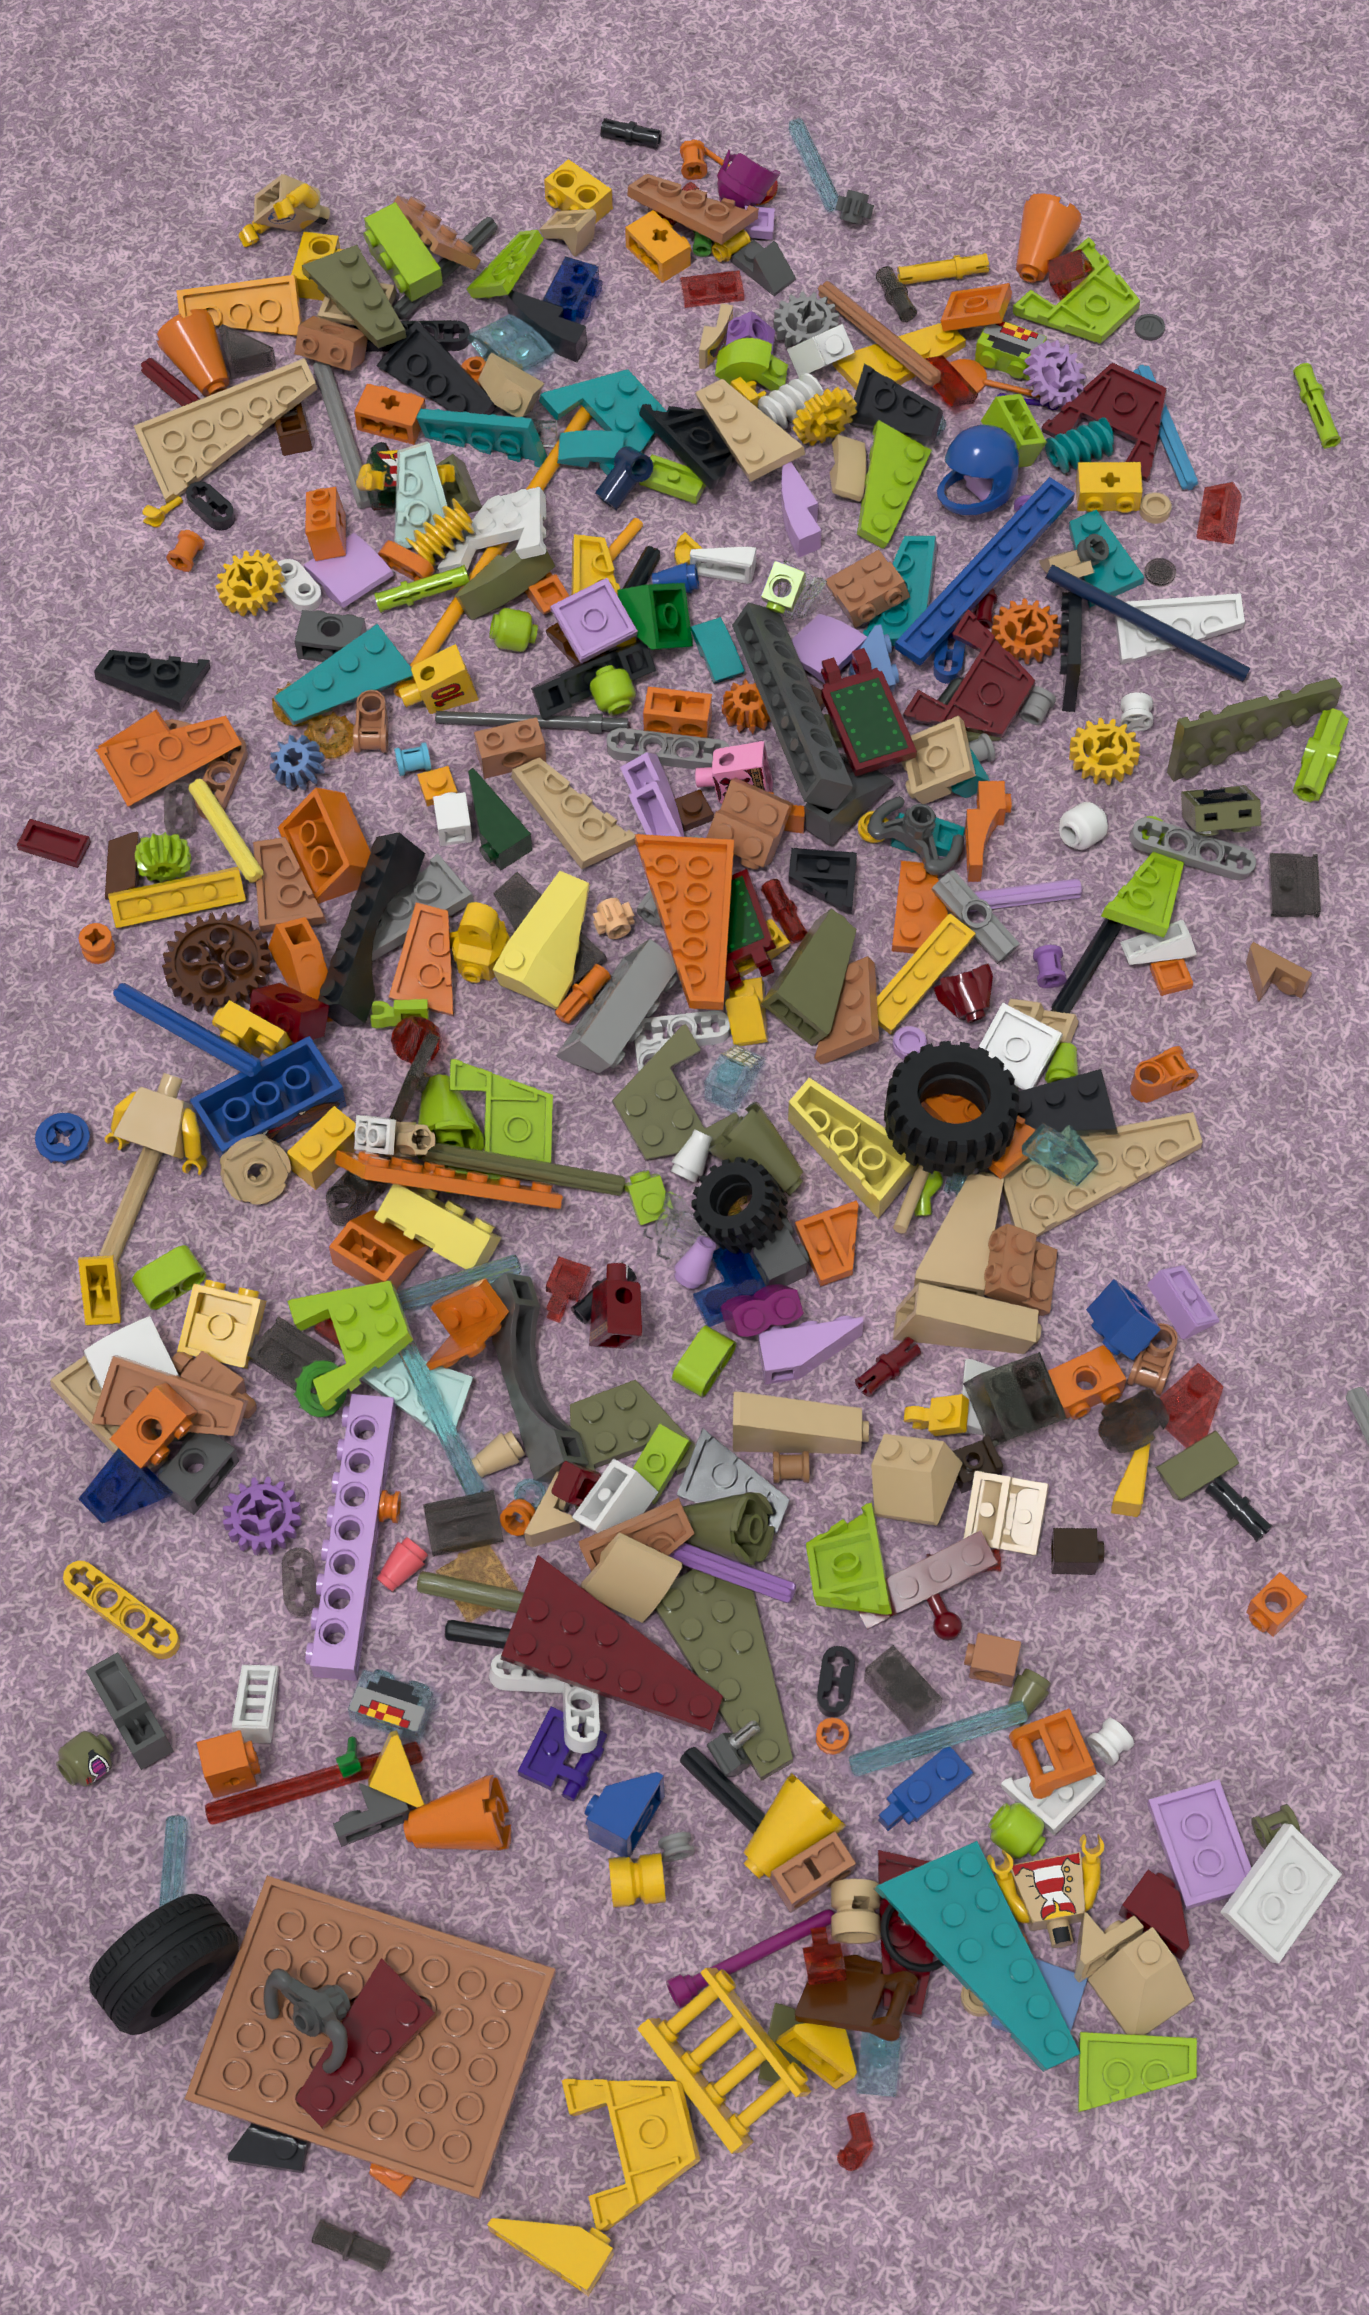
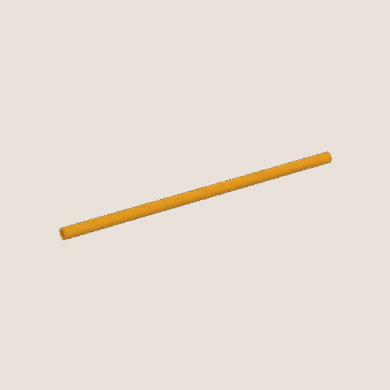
(455, 610)

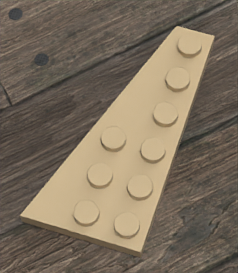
(205, 433)
(1044, 1200)

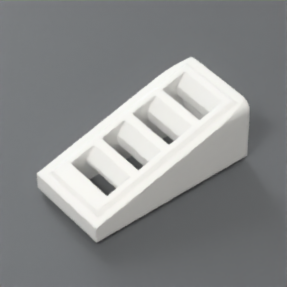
(727, 563)
(1153, 948)
(256, 1726)

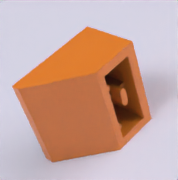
(375, 1251)

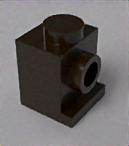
(986, 1456)

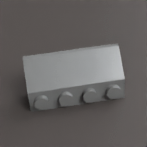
(620, 1008)

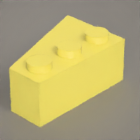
(439, 1225)

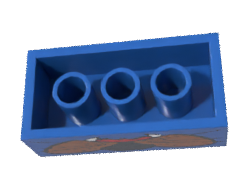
(280, 1101)

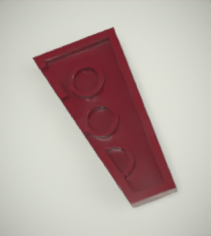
(902, 1936)

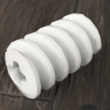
(785, 402)

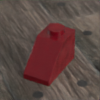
(1160, 1907)

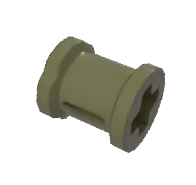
(1262, 1826)

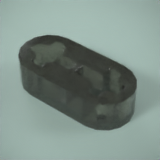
(172, 811)
(291, 1583)

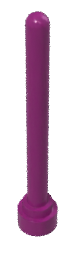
(686, 1988)

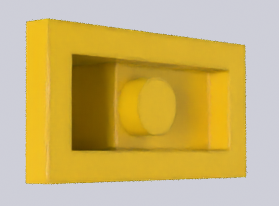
(747, 1014)

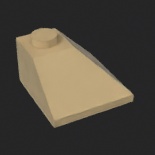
(1142, 1985)

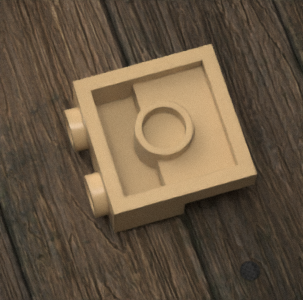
(940, 761)

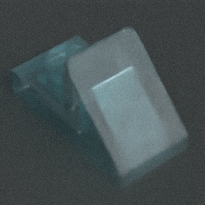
(1061, 1153)
(878, 2065)

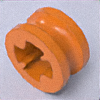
(389, 1506)
(508, 1520)
(838, 1745)

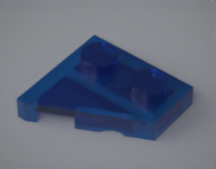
(122, 1489)

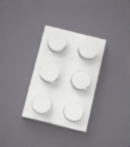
(1281, 1893)

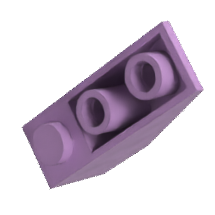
(798, 1350)

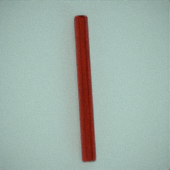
(296, 1788)

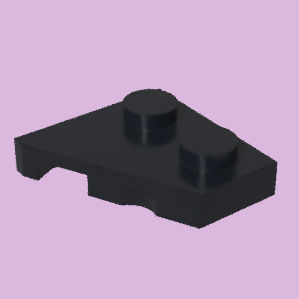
(825, 875)

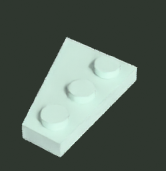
(417, 492)
(394, 1381)

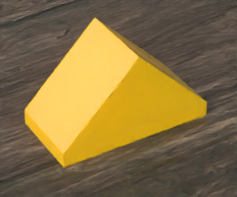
(100, 1289)
(393, 1773)
(822, 2050)

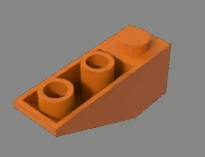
(299, 956)

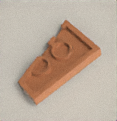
(283, 888)
(855, 1016)
(660, 1528)

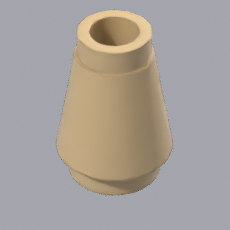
(498, 1454)

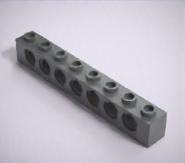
(792, 707)

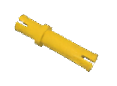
(943, 269)

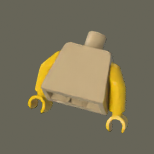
(284, 205)
(159, 1123)

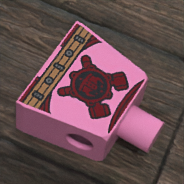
(744, 761)

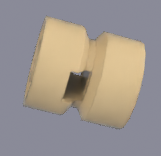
(858, 1924)

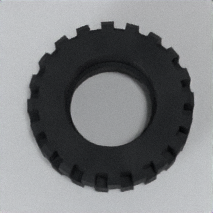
(958, 1072)

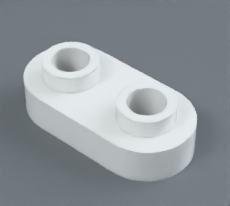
(297, 582)

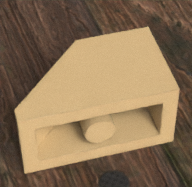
(509, 386)

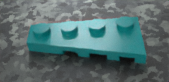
(360, 666)

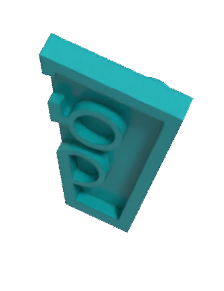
(1118, 570)

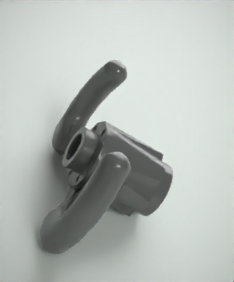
(915, 832)
(313, 2011)

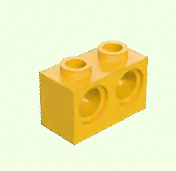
(576, 189)
(312, 247)

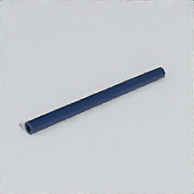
(1147, 623)

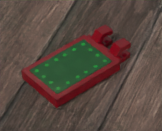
(865, 715)
(748, 931)

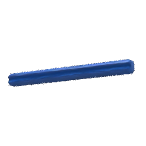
(188, 1030)

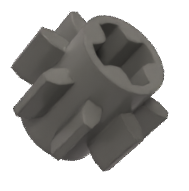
(854, 207)

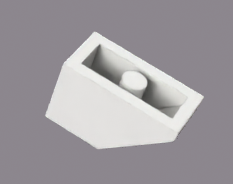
(615, 1498)

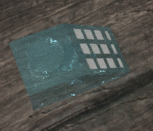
(732, 1077)

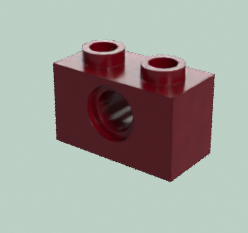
(290, 1011)

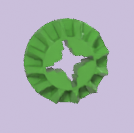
(309, 1401)

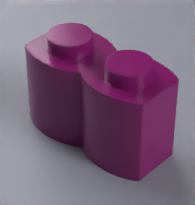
(754, 1314)

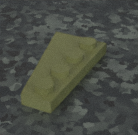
(357, 292)

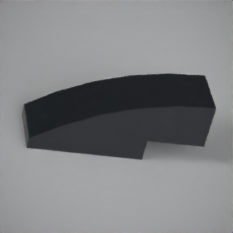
(547, 319)

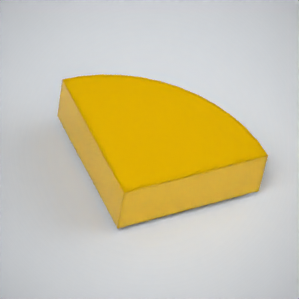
(683, 548)

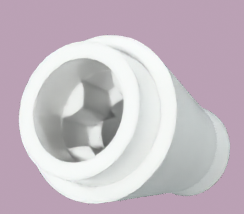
(692, 1156)

